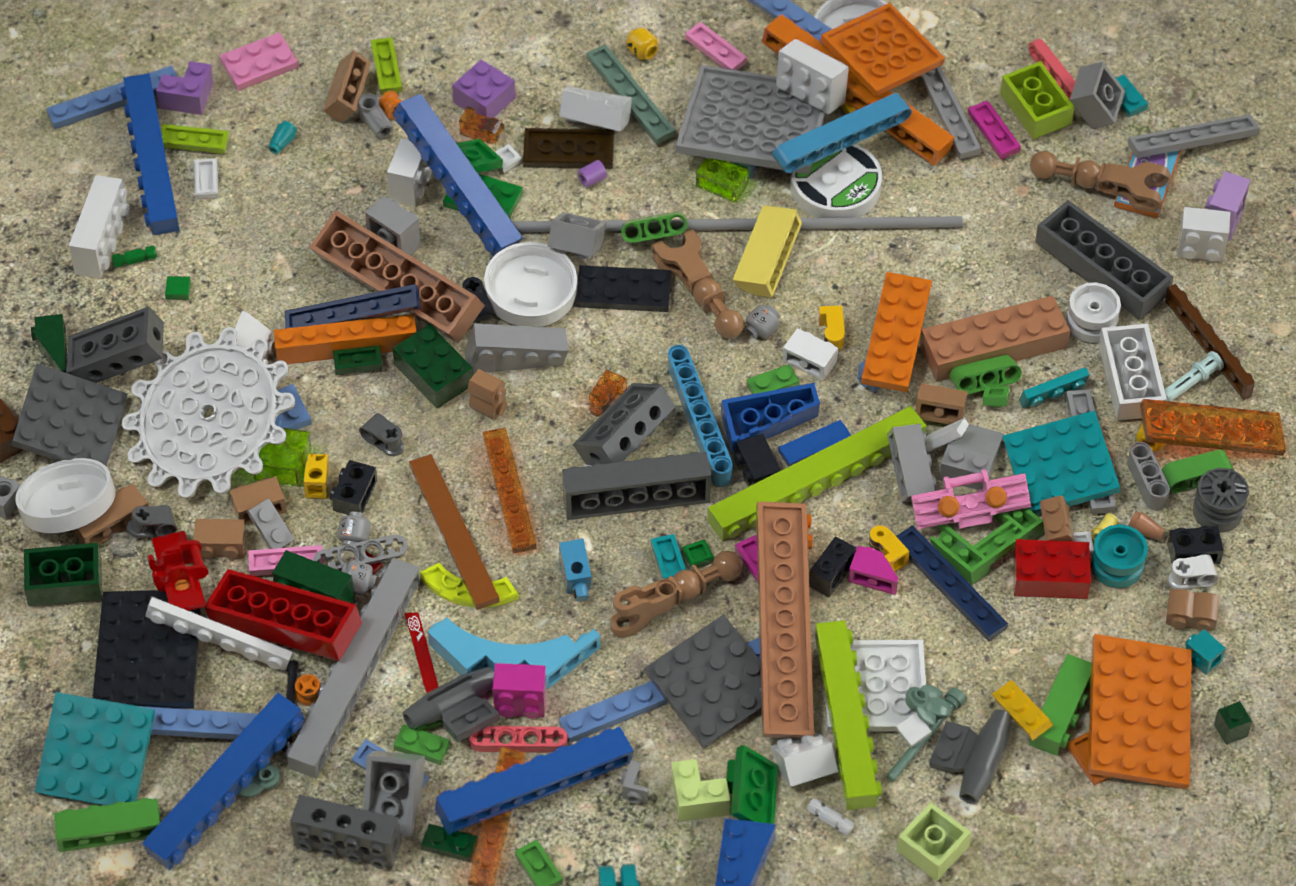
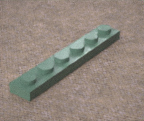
(624, 84)

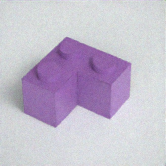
(186, 93)

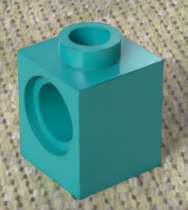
(1206, 651)

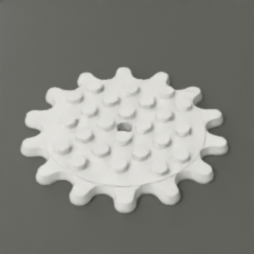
(174, 408)

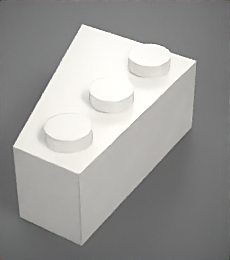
(595, 108)

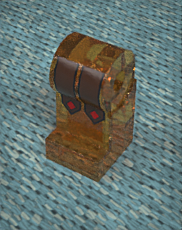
(480, 127)
(605, 391)

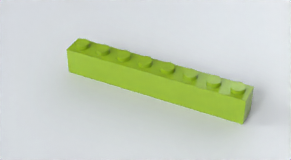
(846, 715)

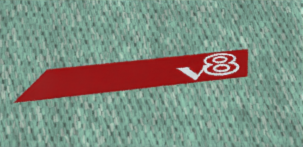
(421, 651)

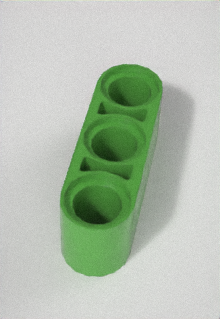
(643, 222)
(995, 378)
(1186, 473)

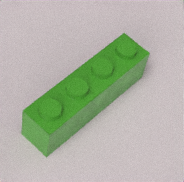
(1063, 702)
(106, 824)

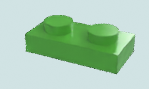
(773, 380)
(422, 743)
(538, 865)

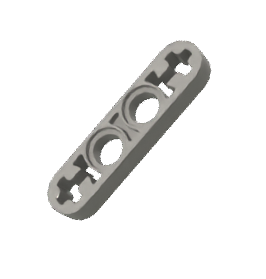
(359, 551)

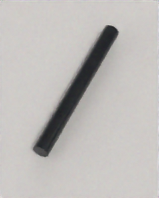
(291, 692)

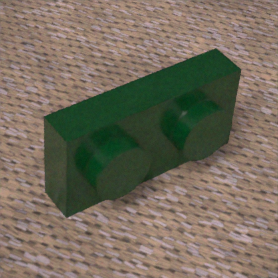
(357, 360)
(454, 845)

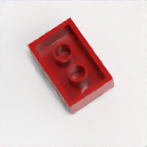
(1051, 569)

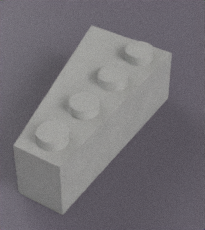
(515, 347)

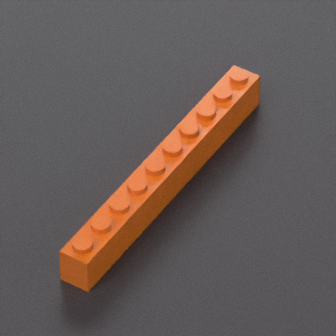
(916, 132)

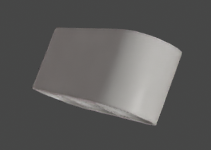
(1144, 467)

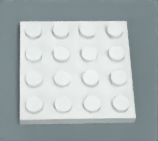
(886, 675)

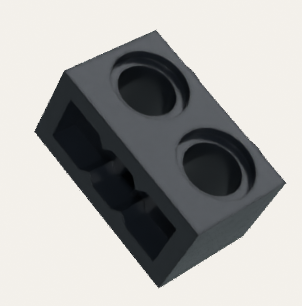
(350, 486)
(1195, 541)
(831, 567)

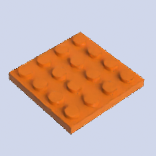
(882, 49)

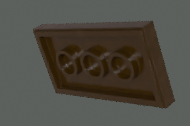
(567, 147)

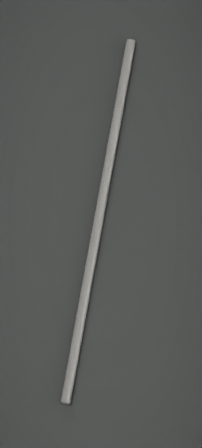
(748, 224)

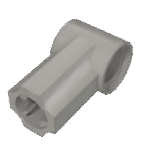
(373, 115)

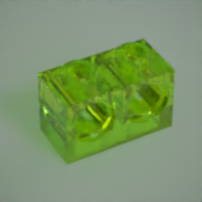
(722, 179)

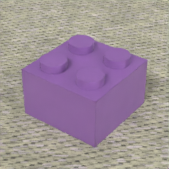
(484, 90)

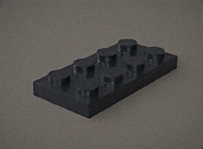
(623, 288)

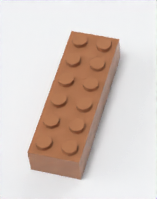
(1013, 331)

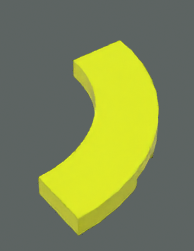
(454, 590)

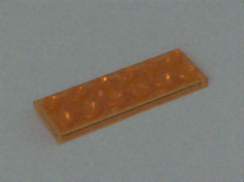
(1212, 427)

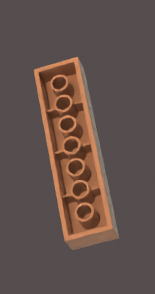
(386, 267)

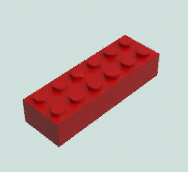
(284, 614)

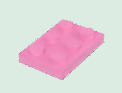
(258, 61)

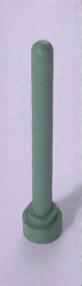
(955, 699)

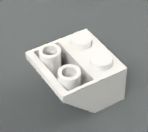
(804, 758)

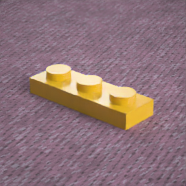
(1022, 709)

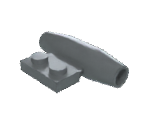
(456, 705)
(973, 753)

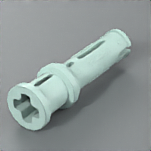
(1199, 372)

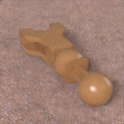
(1111, 179)
(695, 276)
(649, 601)

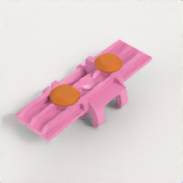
(970, 509)

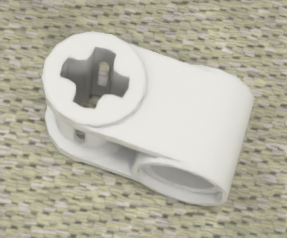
(1195, 571)

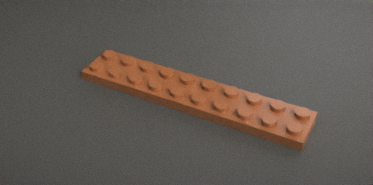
(784, 620)

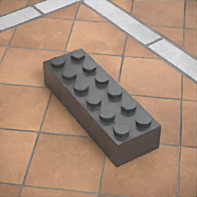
(1103, 258)
(636, 485)

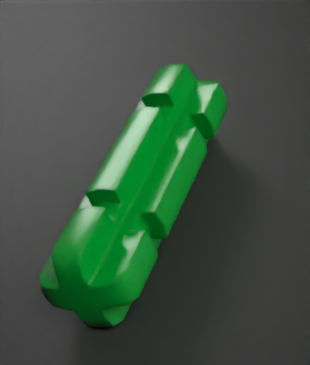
(134, 256)

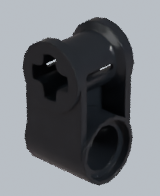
(476, 287)

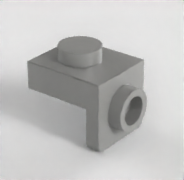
(630, 789)

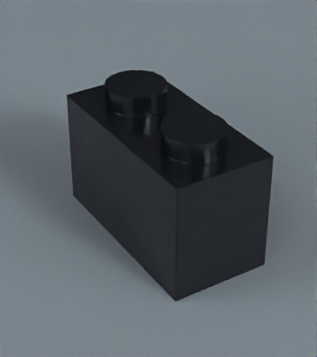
(755, 459)

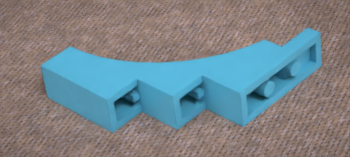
(469, 653)

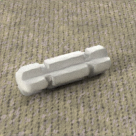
(830, 816)

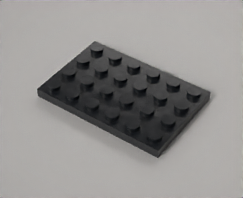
(143, 659)

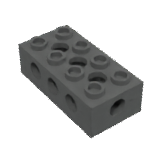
(116, 346)
(624, 424)
(345, 824)

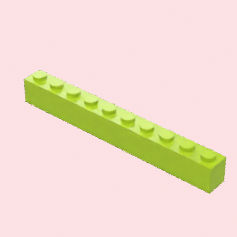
(810, 475)

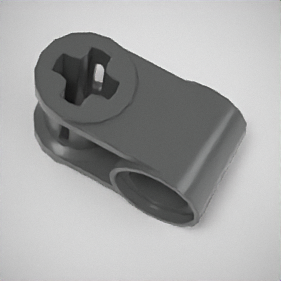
(383, 435)
(154, 520)

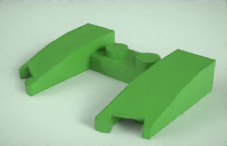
(975, 560)

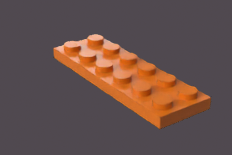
(896, 332)

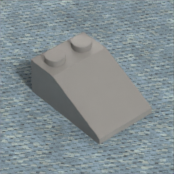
(971, 454)
(394, 786)

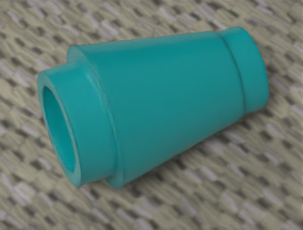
(282, 136)

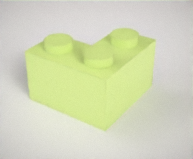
(695, 797)

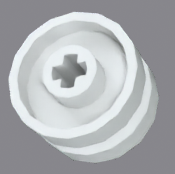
(1091, 309)

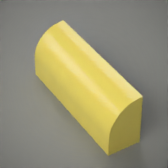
(767, 250)

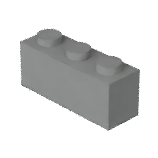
(911, 461)

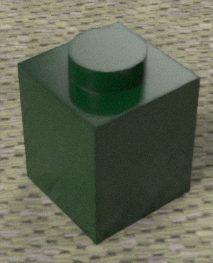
(1232, 722)

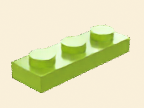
(386, 65)
(194, 138)

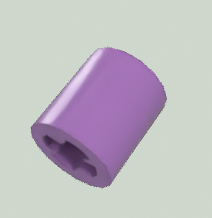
(592, 174)

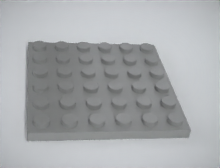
(743, 118)

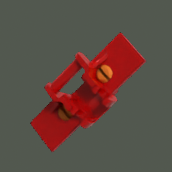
(172, 575)

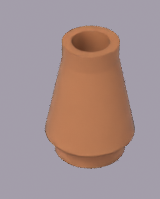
(1146, 526)

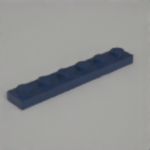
(356, 308)
(952, 584)

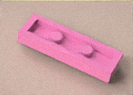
(715, 47)
(265, 560)

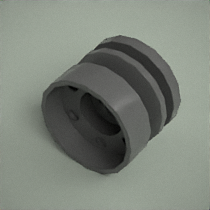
(1220, 499)

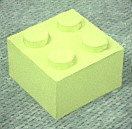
(933, 841)

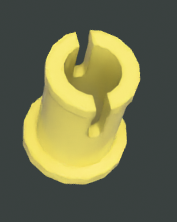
(1108, 520)

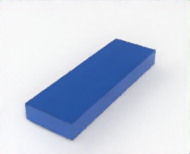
(813, 442)

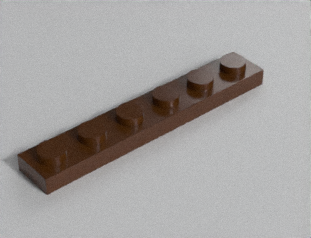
(1209, 341)

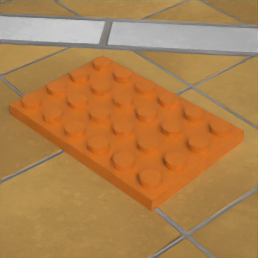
(1140, 711)

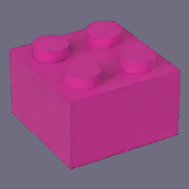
(520, 690)

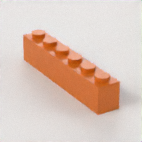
(320, 341)

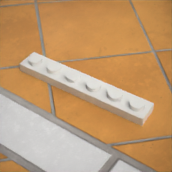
(219, 634)

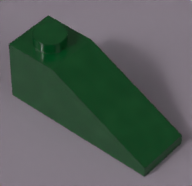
(51, 340)

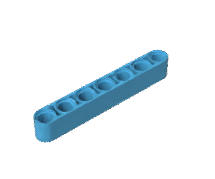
(841, 133)
(699, 414)

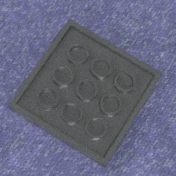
(68, 417)
(710, 681)

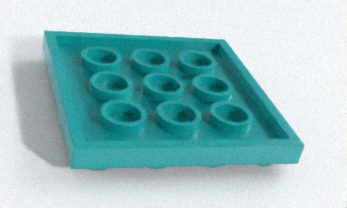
(1063, 460)
(94, 750)

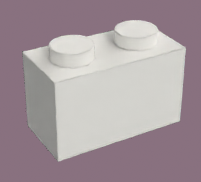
(810, 354)

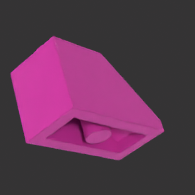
(872, 571)

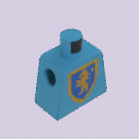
(575, 568)

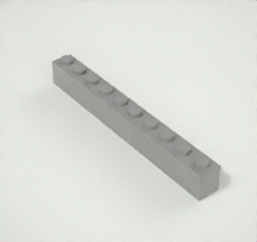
(353, 671)

